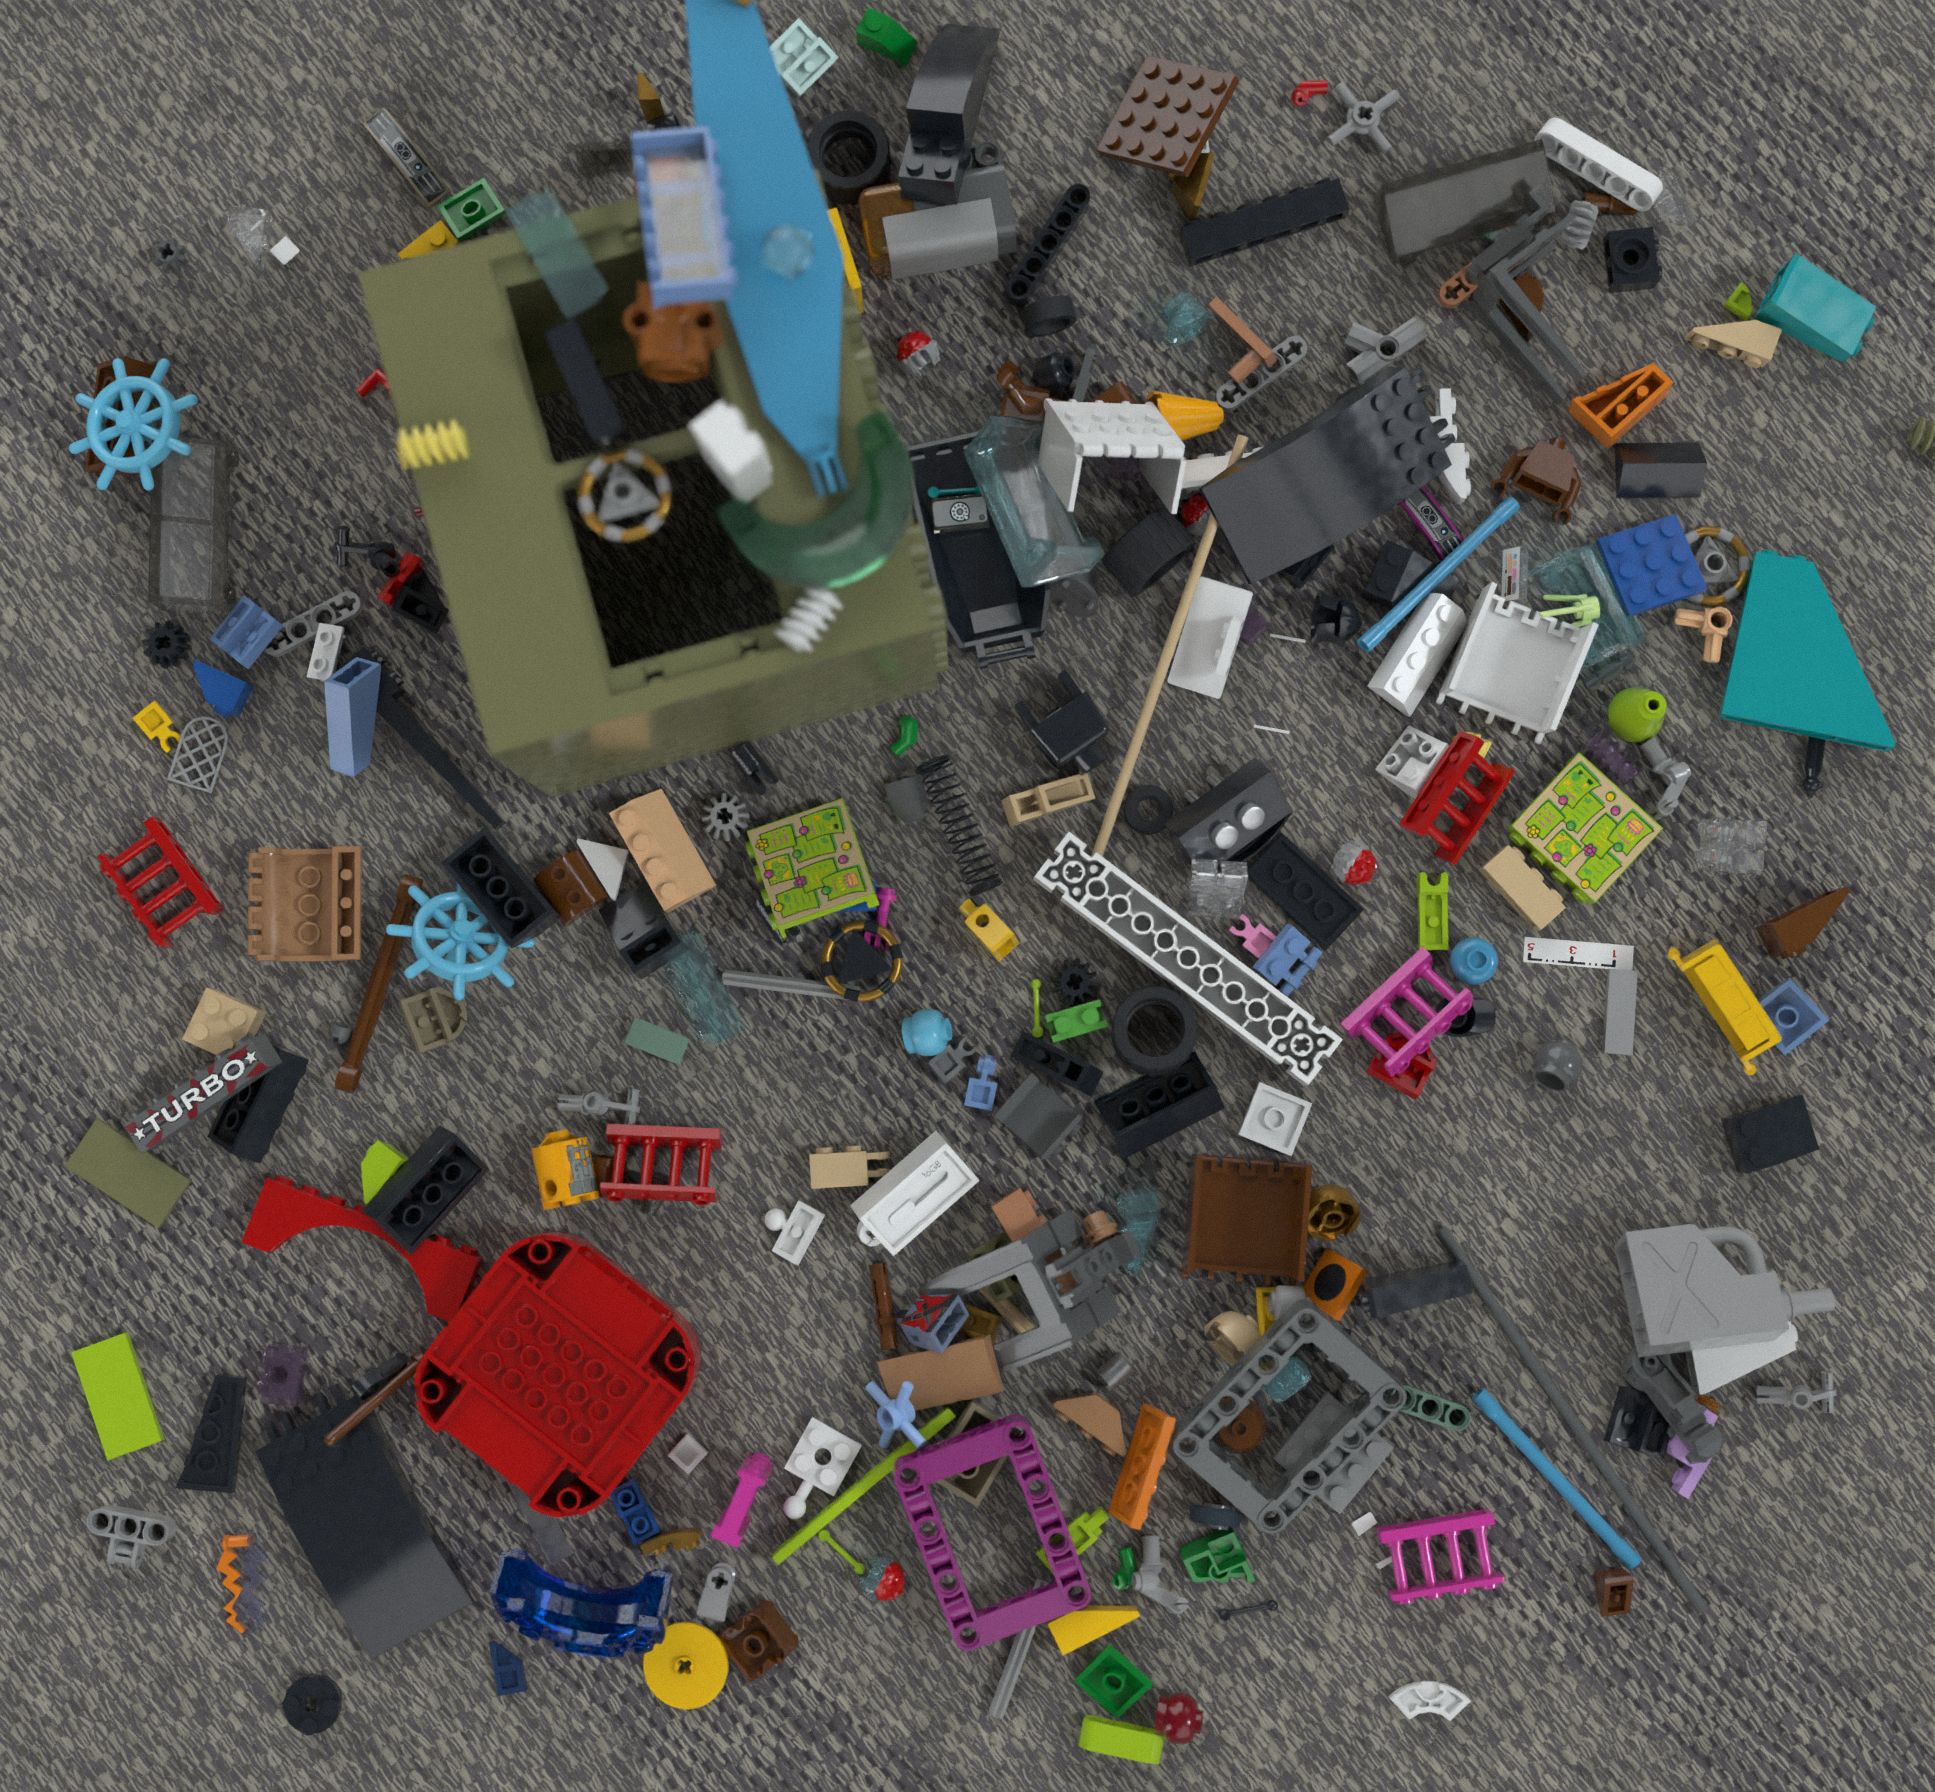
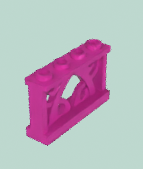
(734, 1520)

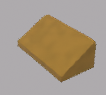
(648, 99)

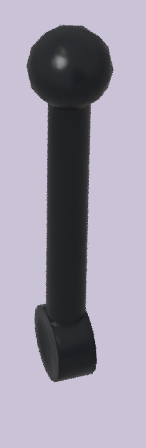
(1225, 1614)

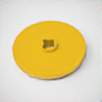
(708, 1666)

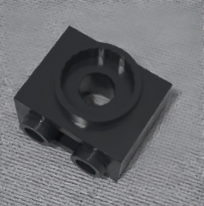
(1642, 248)

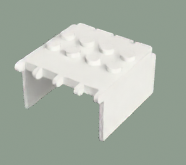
(1116, 431)
(1516, 664)

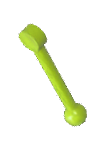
(1037, 1030)
(824, 1535)

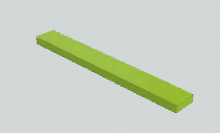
(859, 1487)

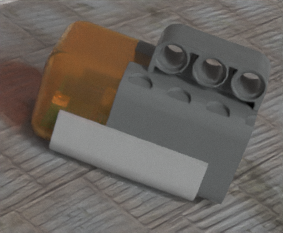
(932, 237)

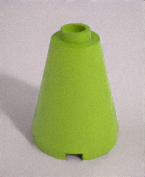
(1636, 714)

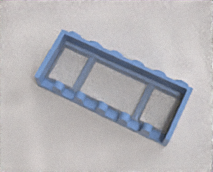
(683, 216)

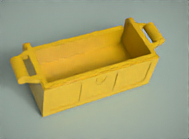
(1729, 1001)

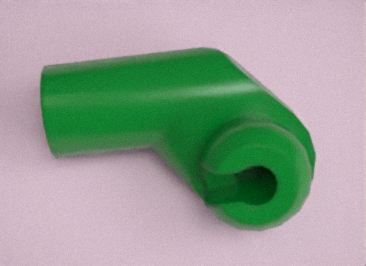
(908, 737)
(1123, 1576)

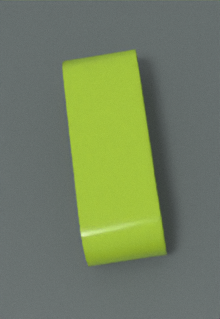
(1121, 1739)

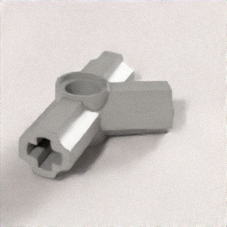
(1368, 345)

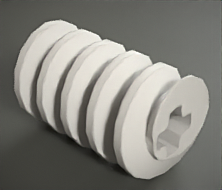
(808, 619)

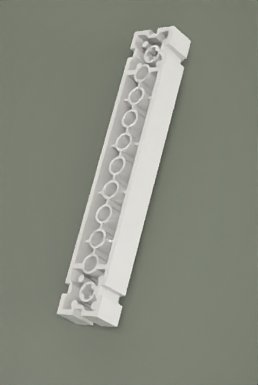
(1187, 959)

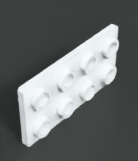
(1210, 637)

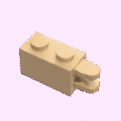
(843, 1168)

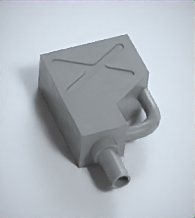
(1693, 1299)

